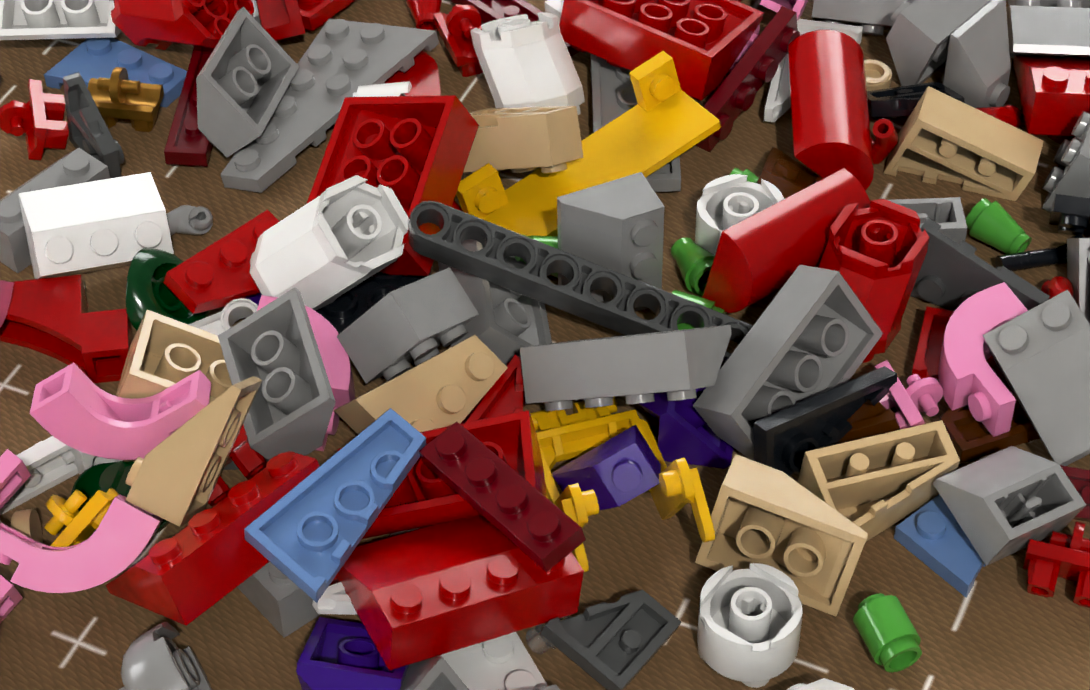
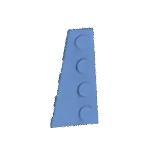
(332, 509)

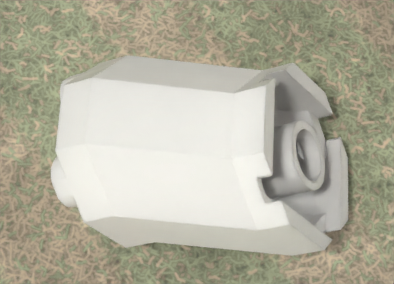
(527, 62)
(331, 243)

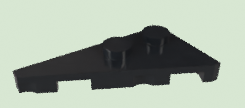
(816, 422)

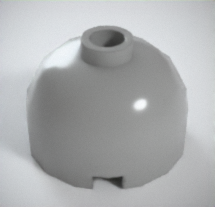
(158, 664)

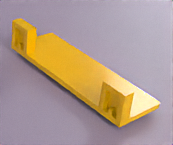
(637, 141)

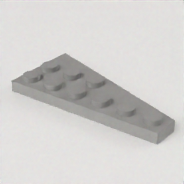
(332, 68)

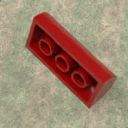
(830, 105)
(768, 246)
(429, 501)

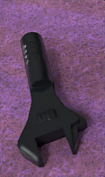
(1034, 258)

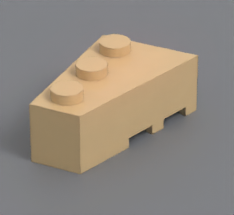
(525, 139)
(964, 147)
(432, 392)
(882, 475)

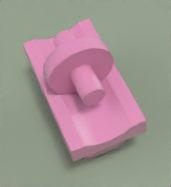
(919, 397)

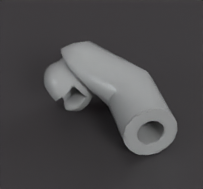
(190, 220)

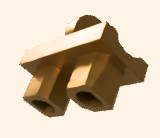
(126, 99)

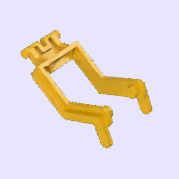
(575, 434)

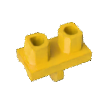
(79, 523)

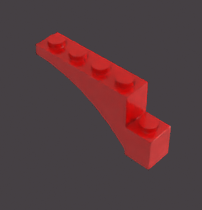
(55, 321)

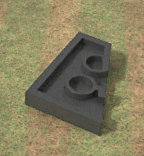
(954, 274)

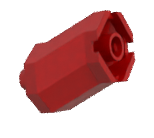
(176, 21)
(880, 259)

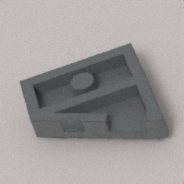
(87, 126)
(614, 638)

